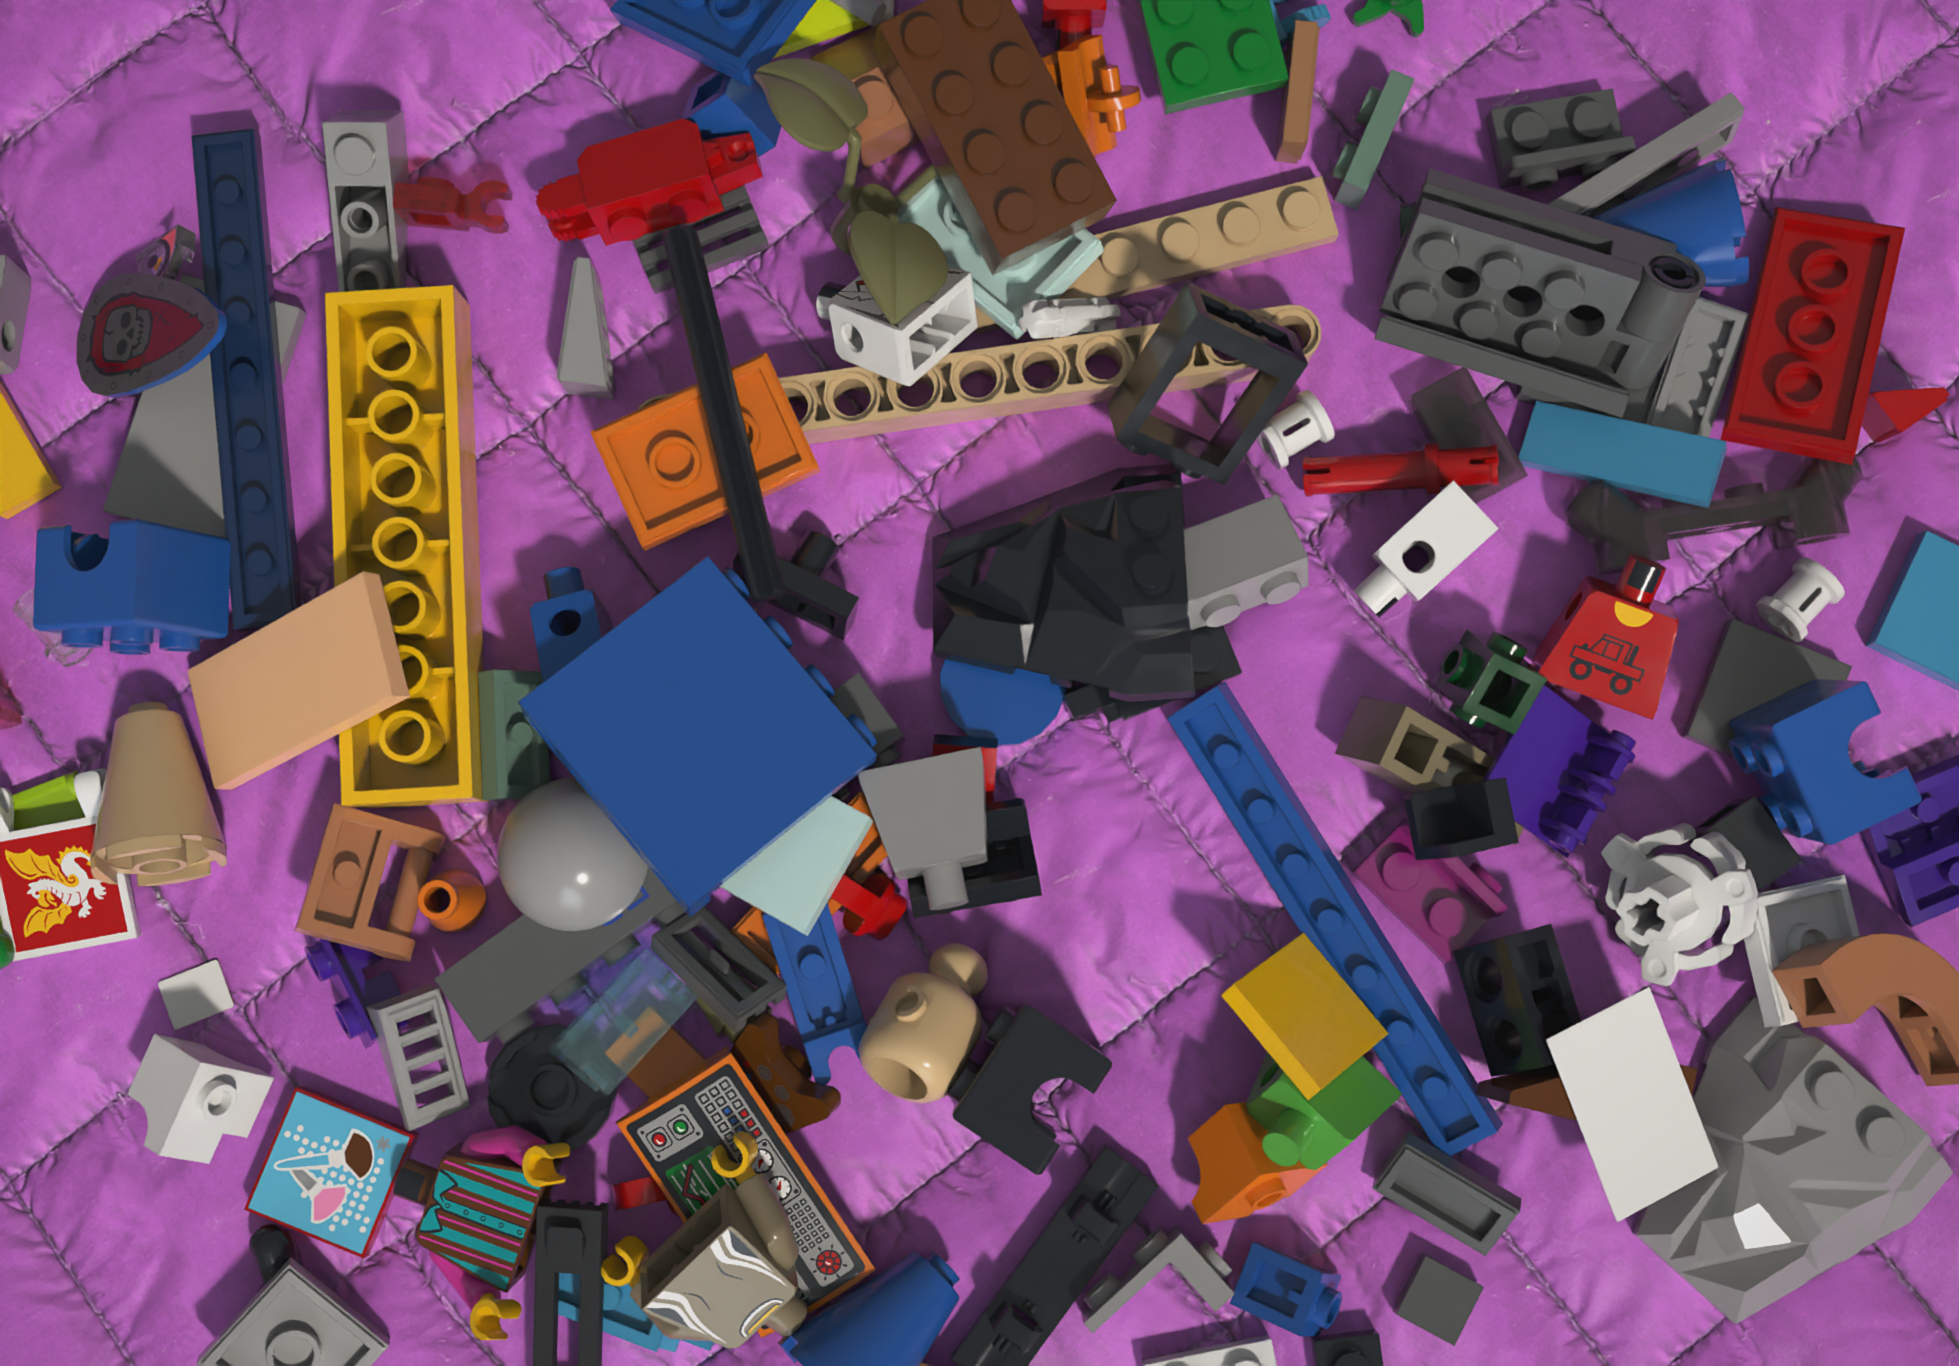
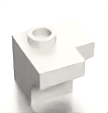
(195, 1098)

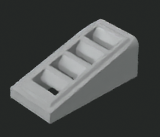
(585, 347)
(384, 1016)

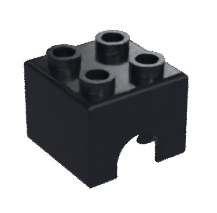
(998, 1093)

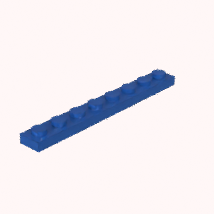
(1334, 917)

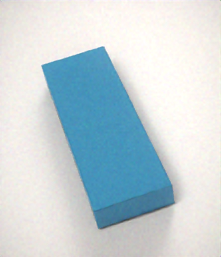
(1623, 453)

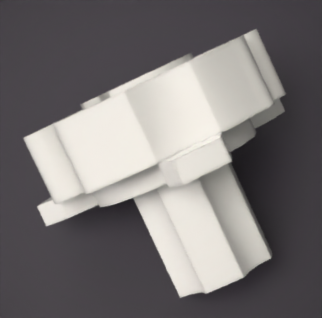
(1676, 902)

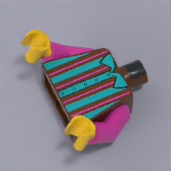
(484, 1215)

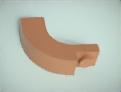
(1896, 974)

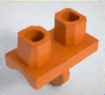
(1092, 91)

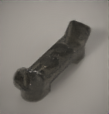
(1801, 514)

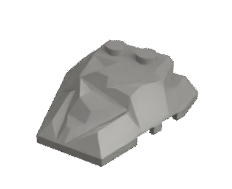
(1804, 1172)

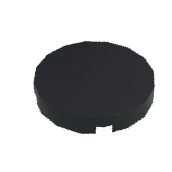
(543, 1094)

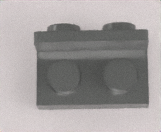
(1556, 139)

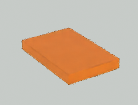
(667, 460)

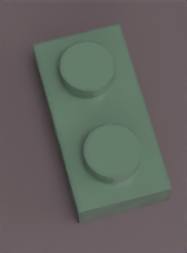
(1379, 115)
(511, 750)

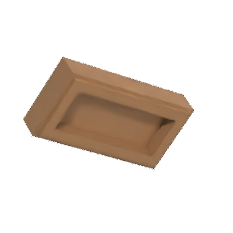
(1298, 92)

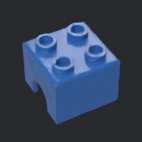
(132, 588)
(1804, 765)

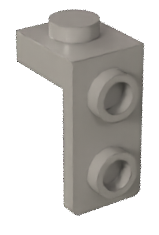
(1199, 1265)

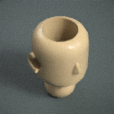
(926, 1026)

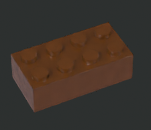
(993, 125)

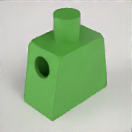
(1324, 1124)

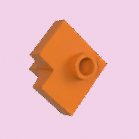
(1236, 1170)

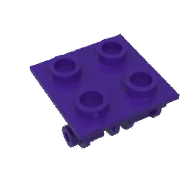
(1560, 771)

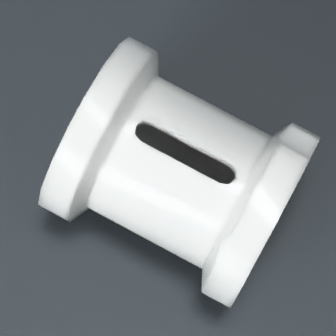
(1314, 423)
(1800, 599)

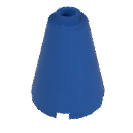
(1696, 213)
(881, 1321)

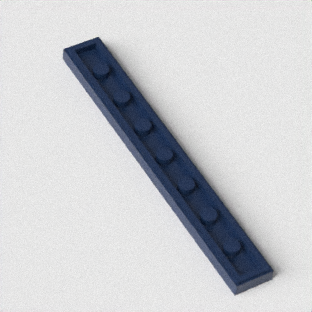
(247, 378)

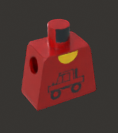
(1613, 640)

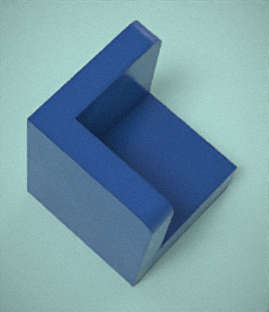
(732, 108)

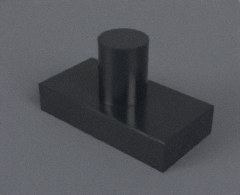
(806, 590)

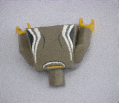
(723, 1266)

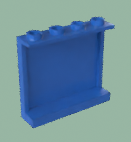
(699, 732)

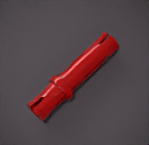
(1401, 470)

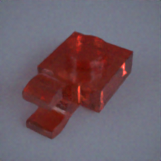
(442, 206)

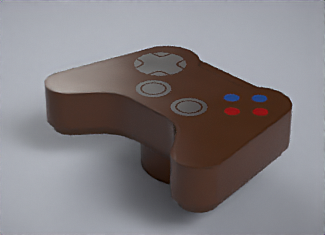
(782, 1076)

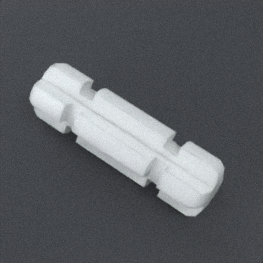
(1068, 317)

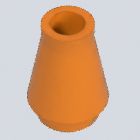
(465, 905)

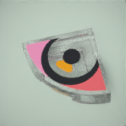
(167, 253)

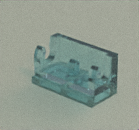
(623, 1022)

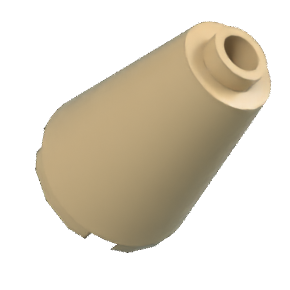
(154, 804)

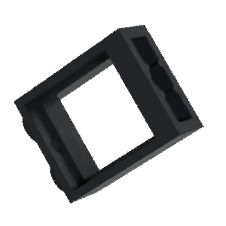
(1229, 329)

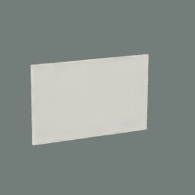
(1632, 1103)

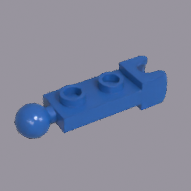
(818, 989)

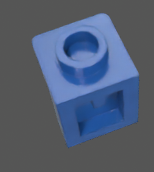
(1287, 1291)

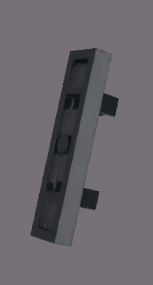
(1058, 1264)

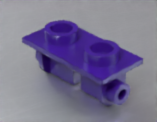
(344, 968)

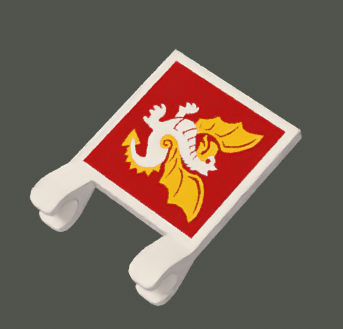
(48, 882)

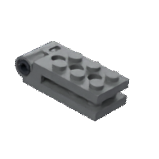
(1540, 281)

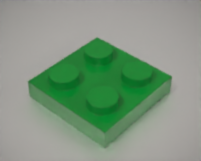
(1211, 50)

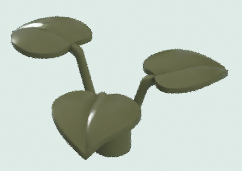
(896, 260)

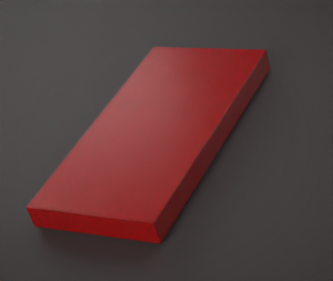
(1813, 335)

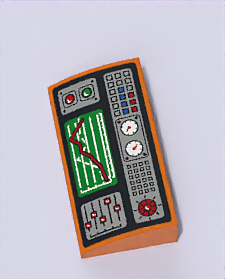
(705, 1109)

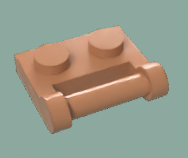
(349, 876)

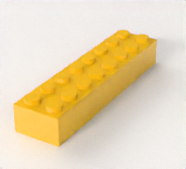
(412, 517)

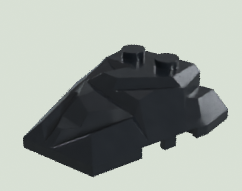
(1074, 587)

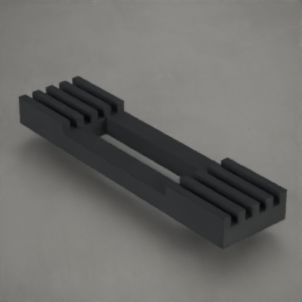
(570, 1241)

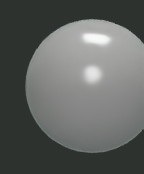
(566, 859)

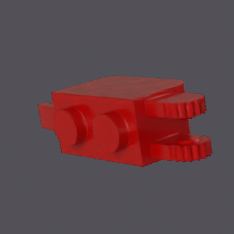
(647, 183)

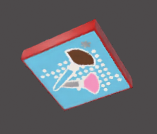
(331, 1171)

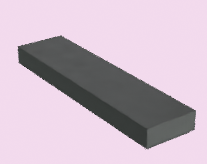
(1504, 365)

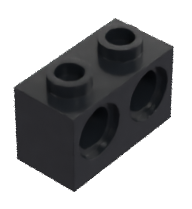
(1517, 997)

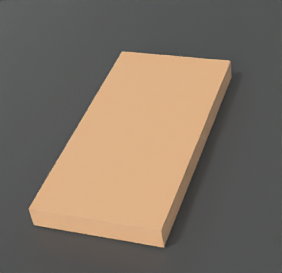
(298, 681)

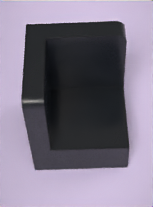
(1460, 819)
(1755, 836)

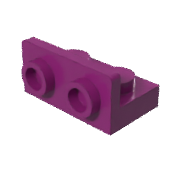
(1433, 898)

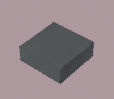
(1438, 1299)

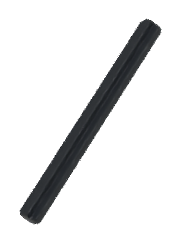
(723, 414)

